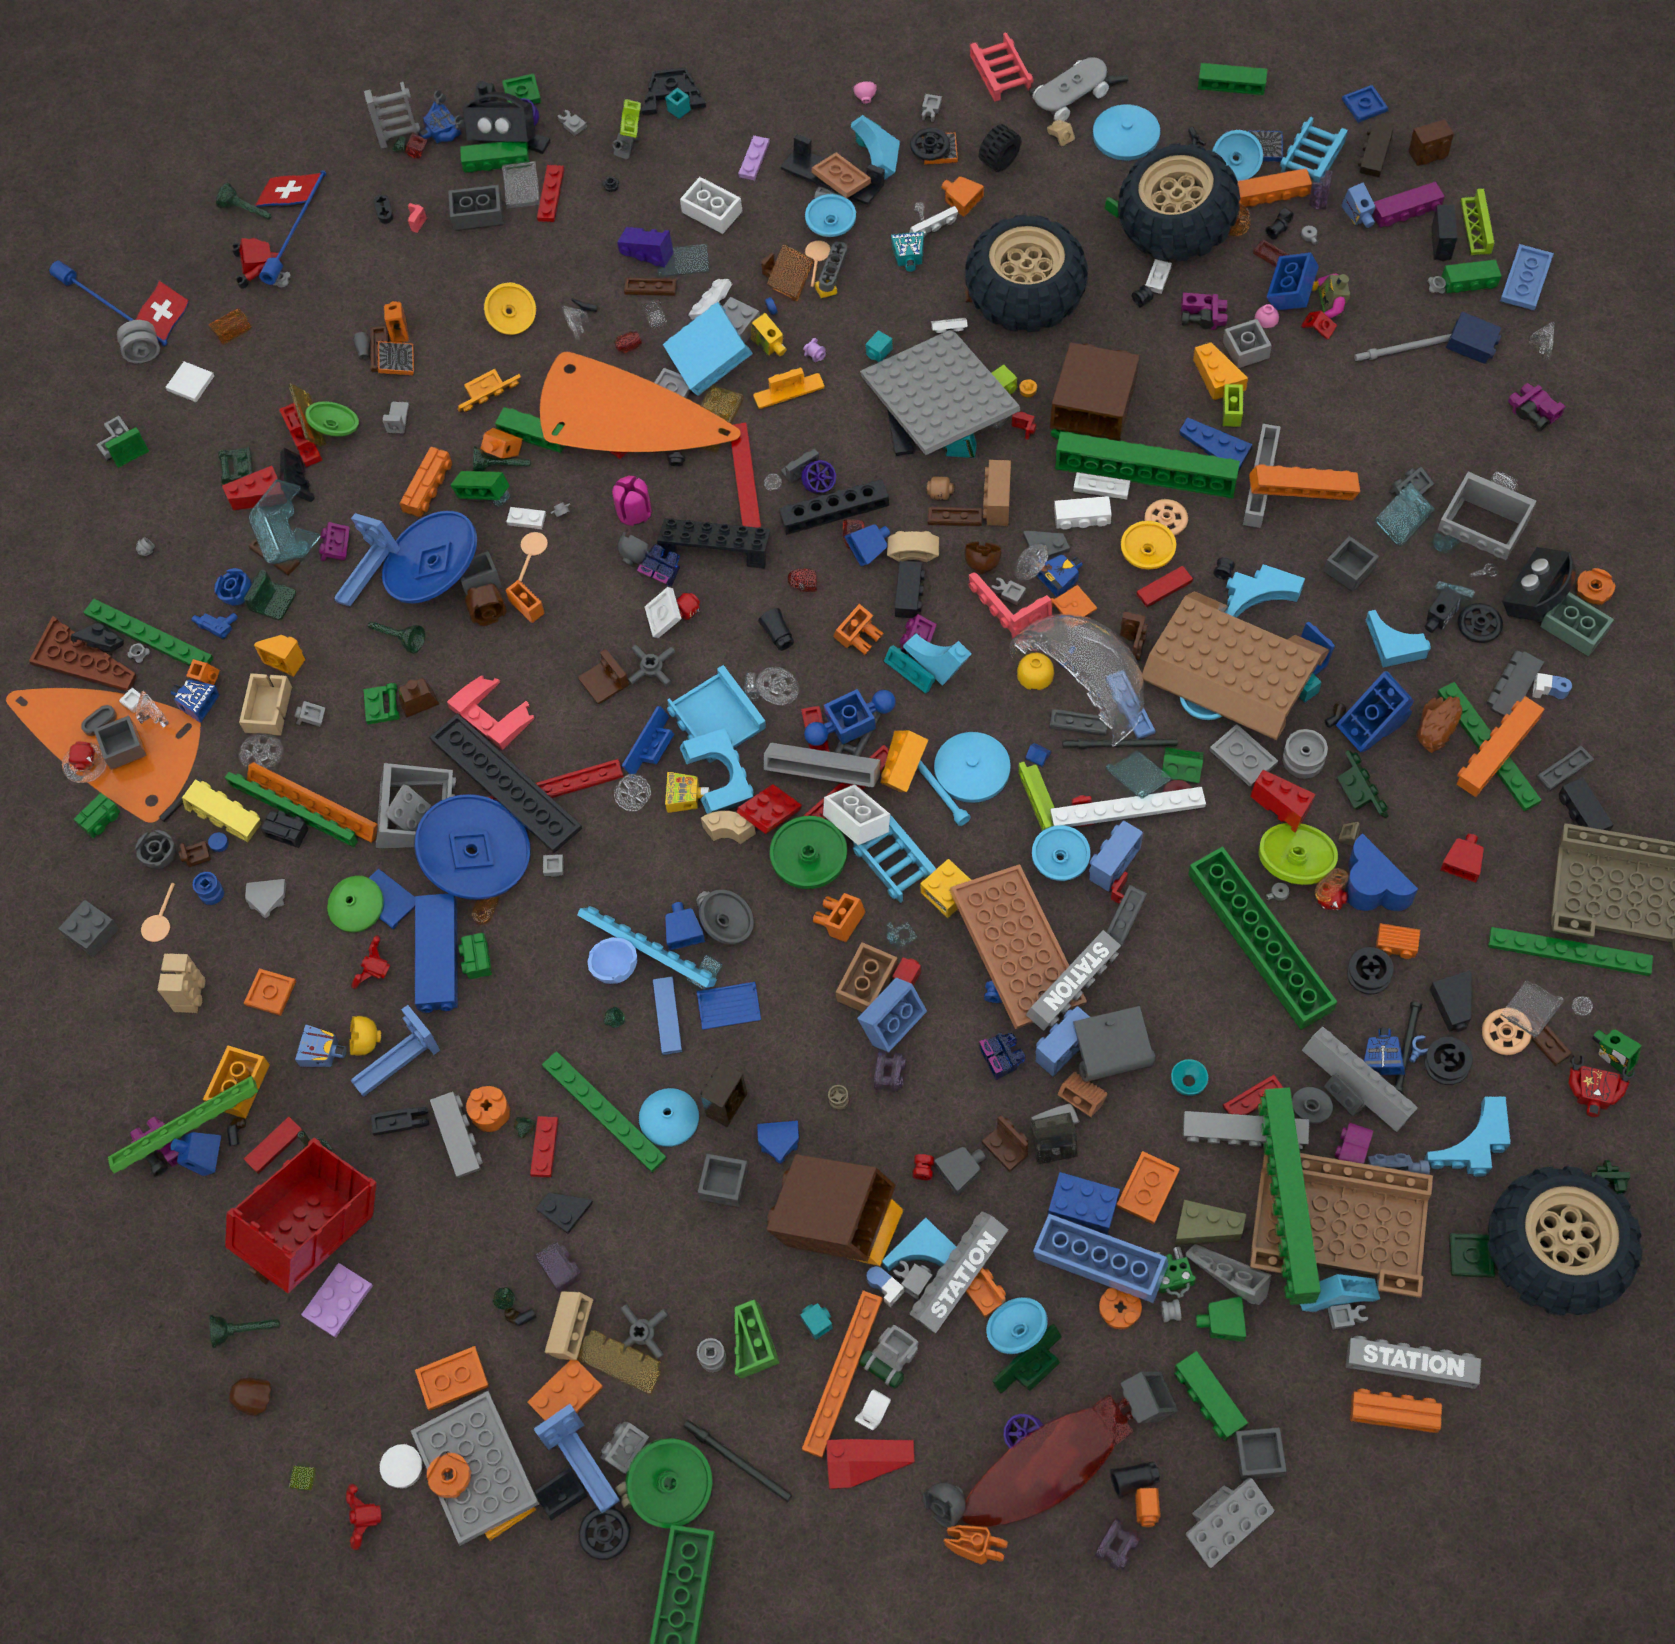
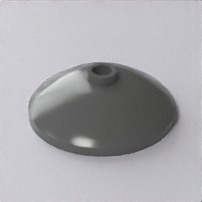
(729, 910)

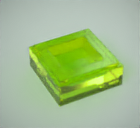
(302, 1478)

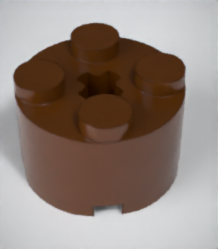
(485, 604)

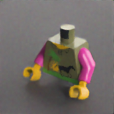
(1333, 293)

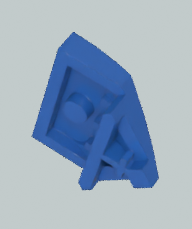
(778, 1138)

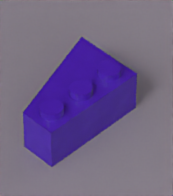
(646, 246)

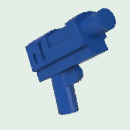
(219, 627)

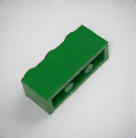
(1471, 276)
(480, 485)

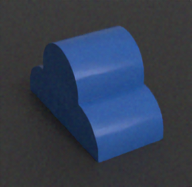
(1376, 713)
(1376, 880)

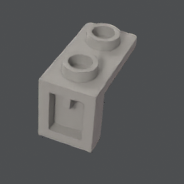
(396, 420)

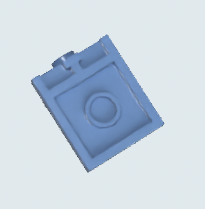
(381, 544)
(398, 1055)
(562, 1430)

